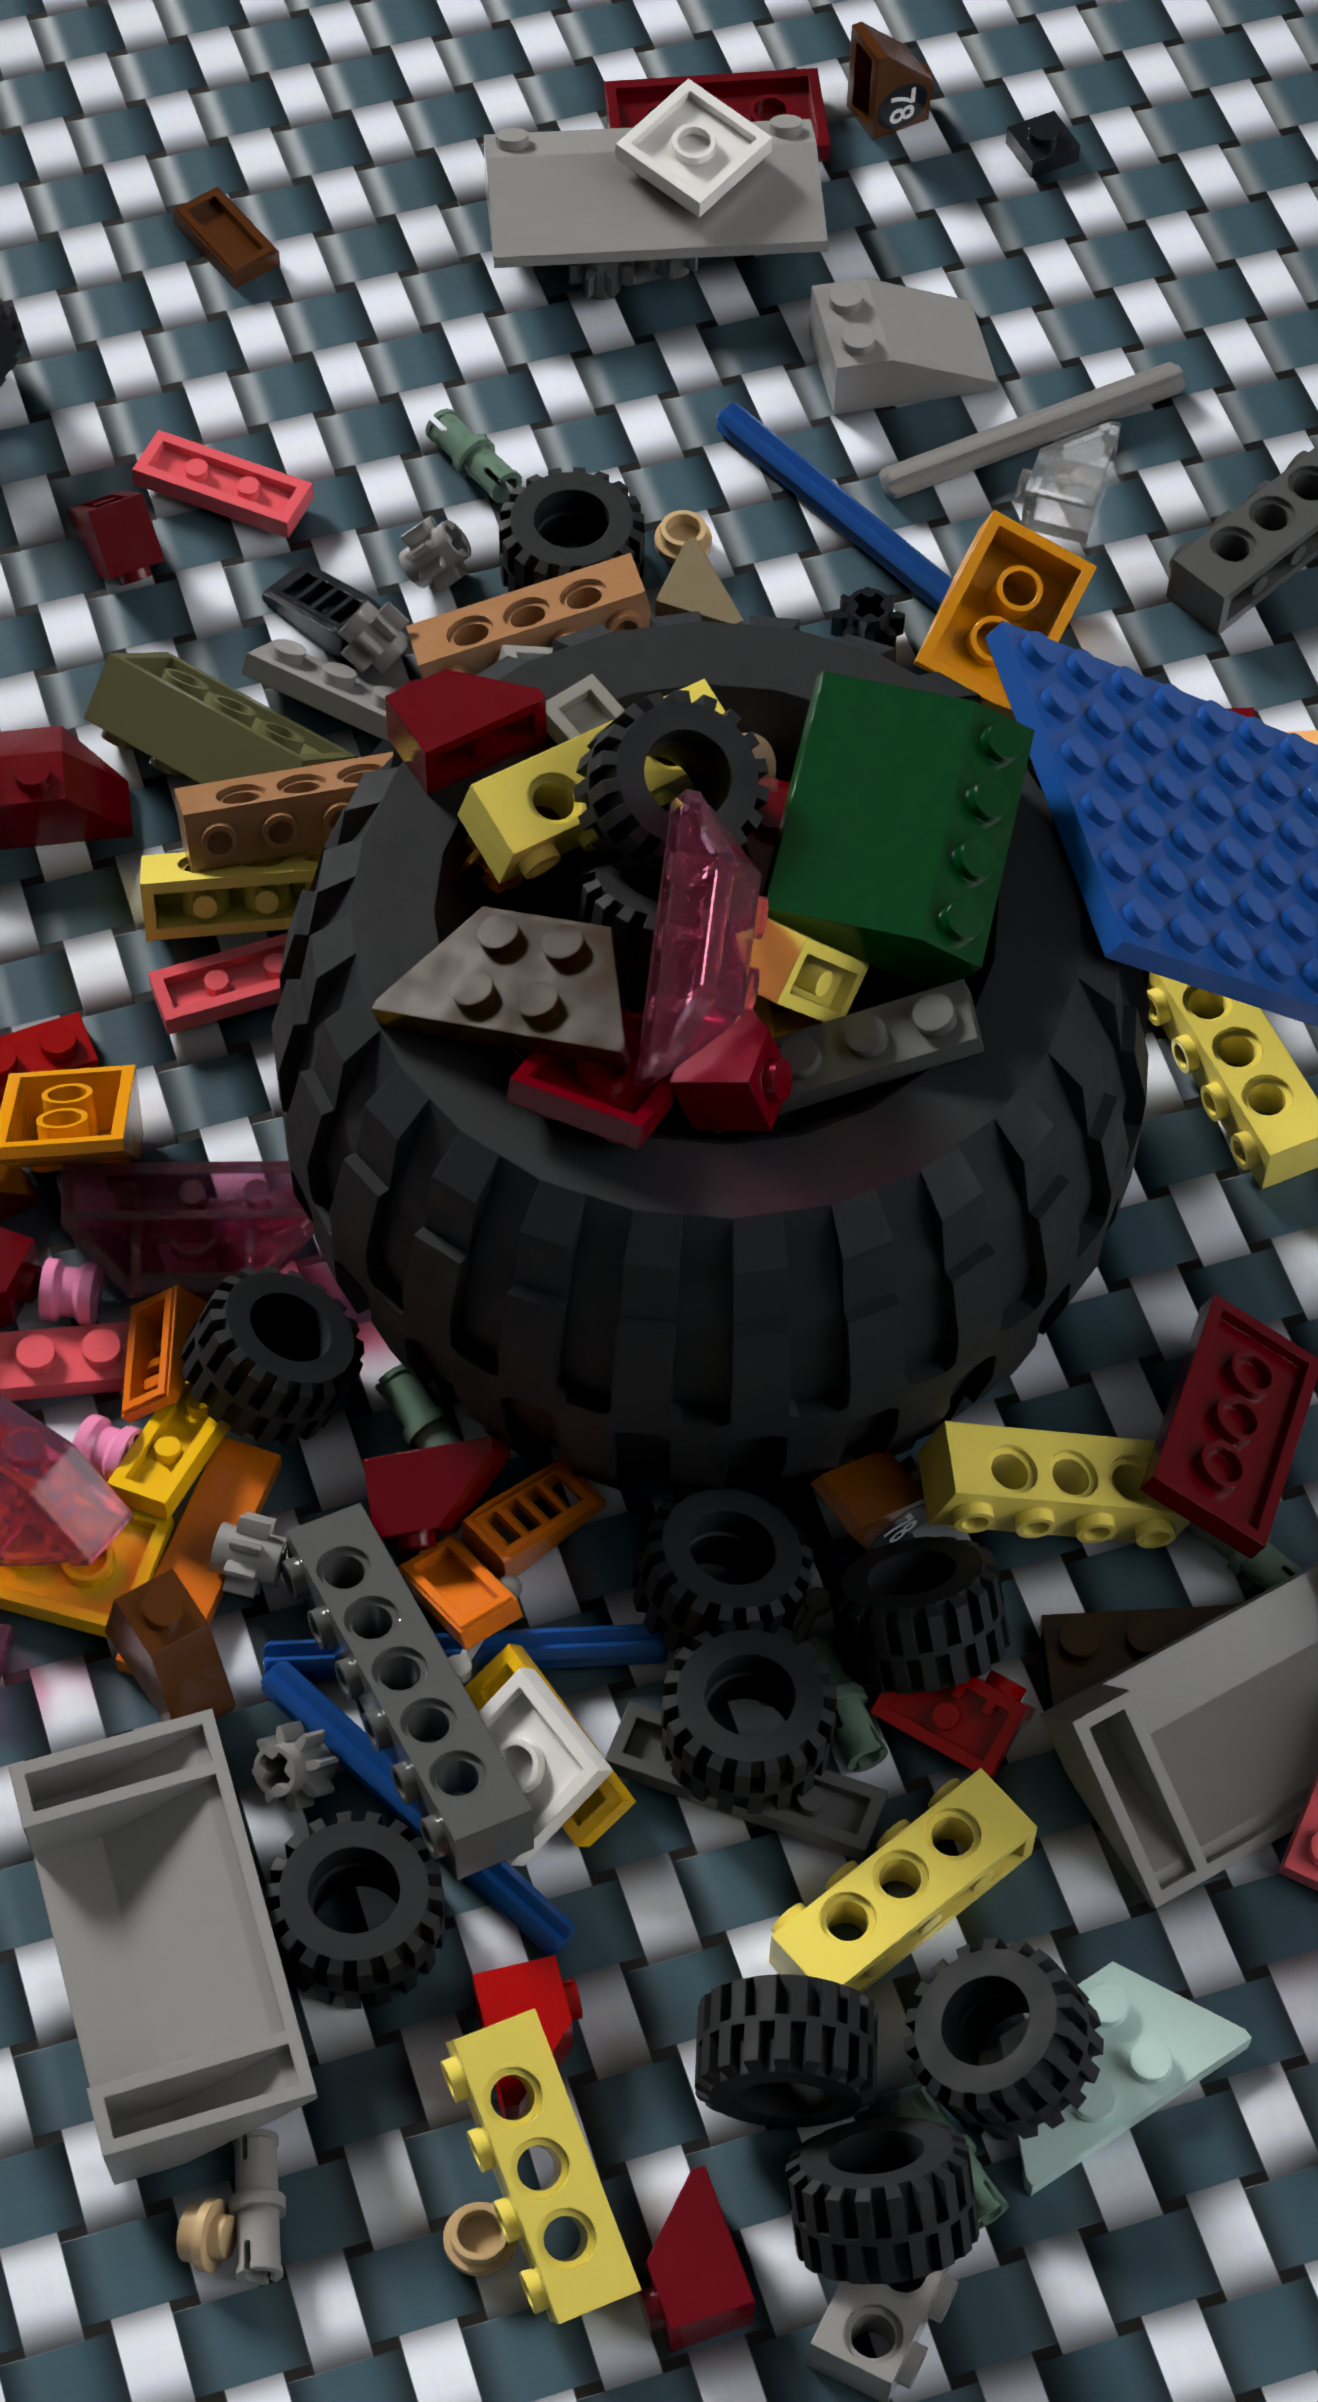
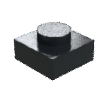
(1042, 144)

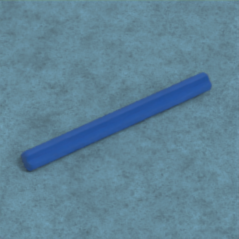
(834, 504)
(546, 1646)
(498, 1884)

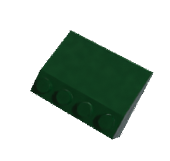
(898, 827)

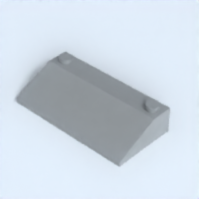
(575, 203)
(1201, 1741)
(162, 1943)

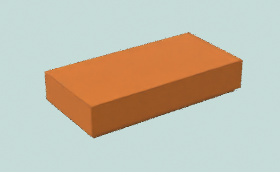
(460, 1592)

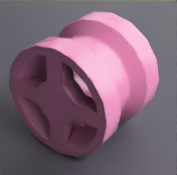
(70, 1292)
(104, 1444)

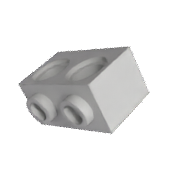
(883, 2311)

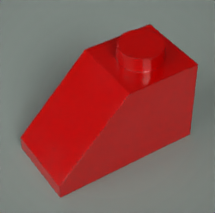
(520, 1988)

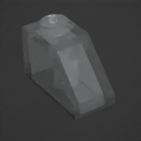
(1069, 483)

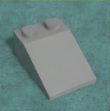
(895, 345)

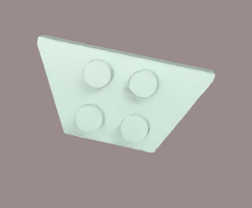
(1150, 2055)

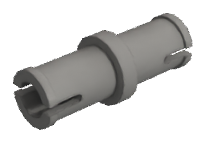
(257, 2208)

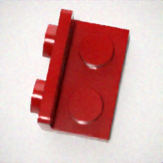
(964, 1722)

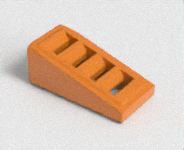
(155, 1349)
(502, 1558)

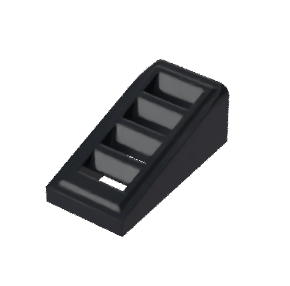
(308, 619)

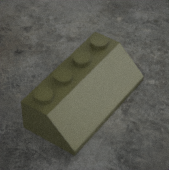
(197, 722)

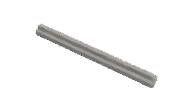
(1031, 430)

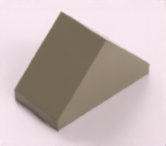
(696, 587)

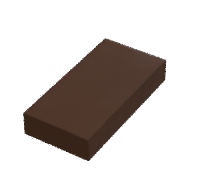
(226, 237)

